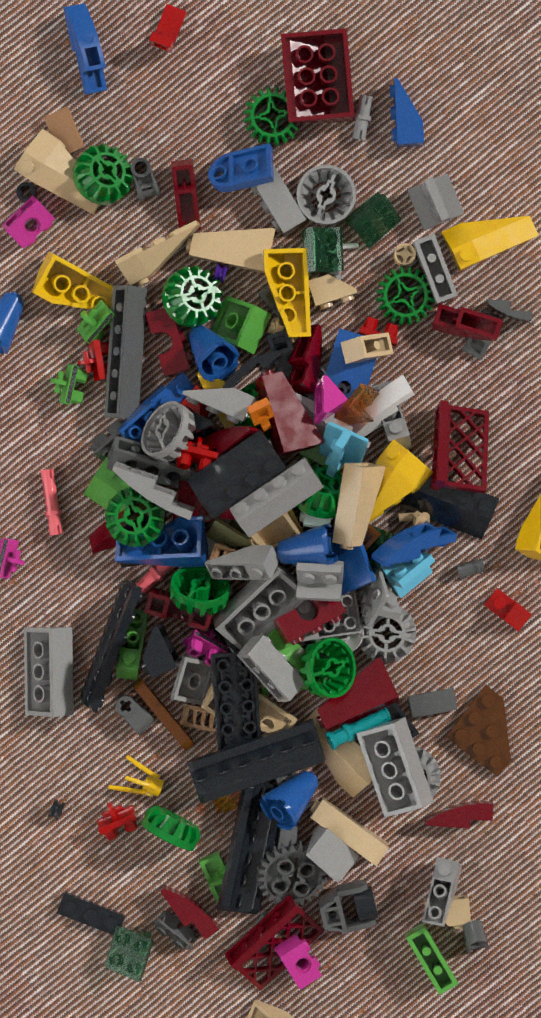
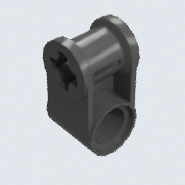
(144, 181)
(136, 716)
(474, 936)

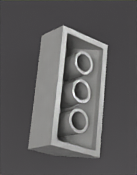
(276, 497)
(256, 607)
(48, 671)
(395, 767)

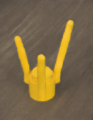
(151, 785)

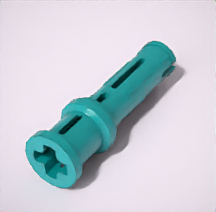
(348, 732)

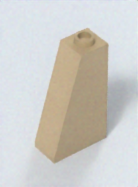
(234, 248)
(356, 502)
(349, 830)

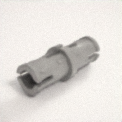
(362, 117)

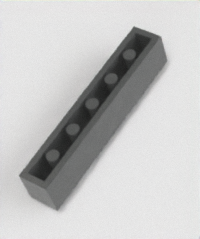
(125, 351)

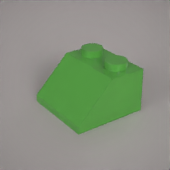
(241, 324)
(105, 486)

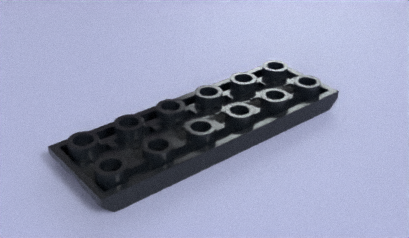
(112, 638)
(234, 700)
(256, 761)
(250, 839)

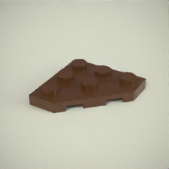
(484, 731)

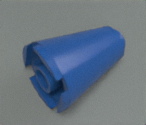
(10, 312)
(212, 354)
(309, 547)
(289, 799)

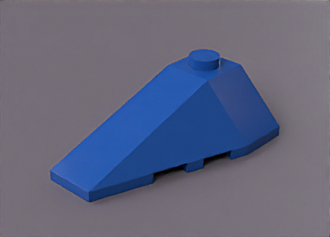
(179, 545)

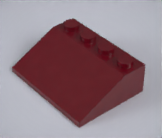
(317, 76)

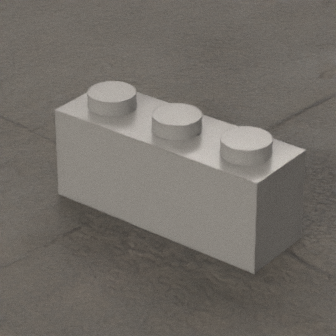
(280, 204)
(435, 269)
(271, 668)

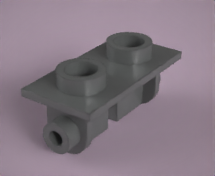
(102, 444)
(181, 937)

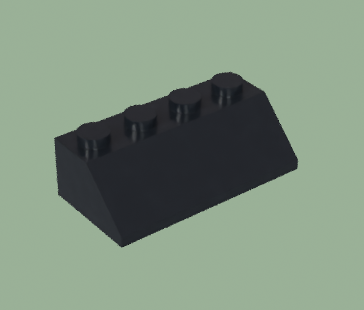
(236, 474)
(454, 508)
(160, 653)

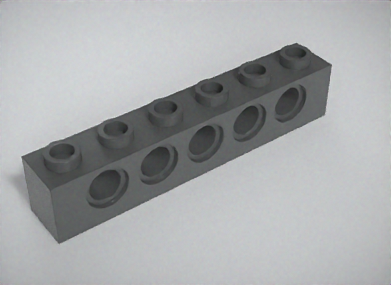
(132, 454)

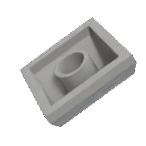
(192, 680)
(330, 853)

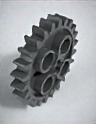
(272, 871)

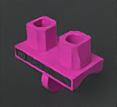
(9, 557)
(204, 644)

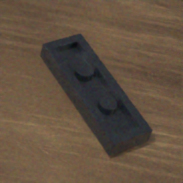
(90, 913)

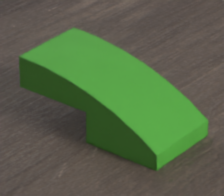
(214, 871)

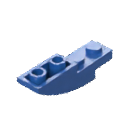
(87, 48)
(134, 425)
(409, 543)

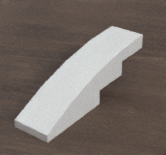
(385, 405)

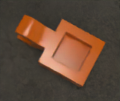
(260, 413)

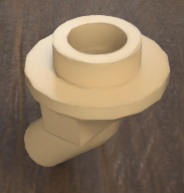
(276, 326)
(416, 517)

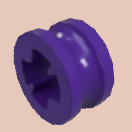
(220, 272)

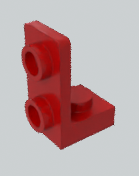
(168, 28)

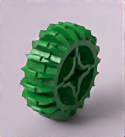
(262, 117)
(409, 305)

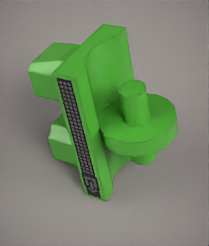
(94, 322)
(72, 375)

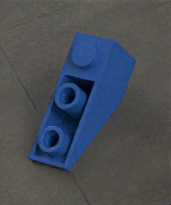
(407, 119)

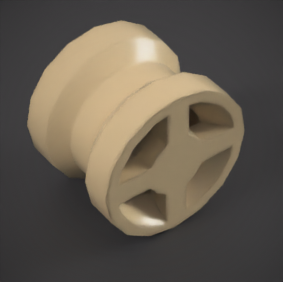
(405, 251)

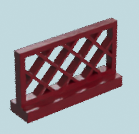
(441, 449)
(263, 934)

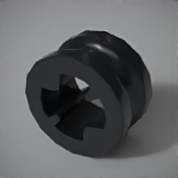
(19, 193)
(56, 810)

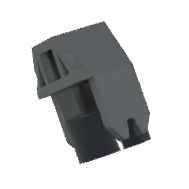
(333, 912)

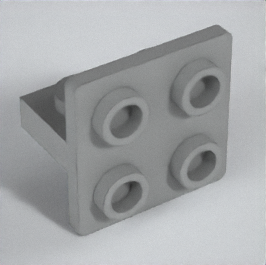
(435, 201)
(319, 581)
(378, 600)

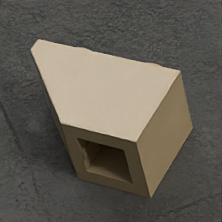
(328, 290)

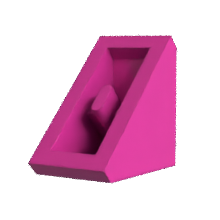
(327, 399)

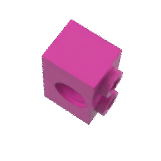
(16, 222)
(304, 971)

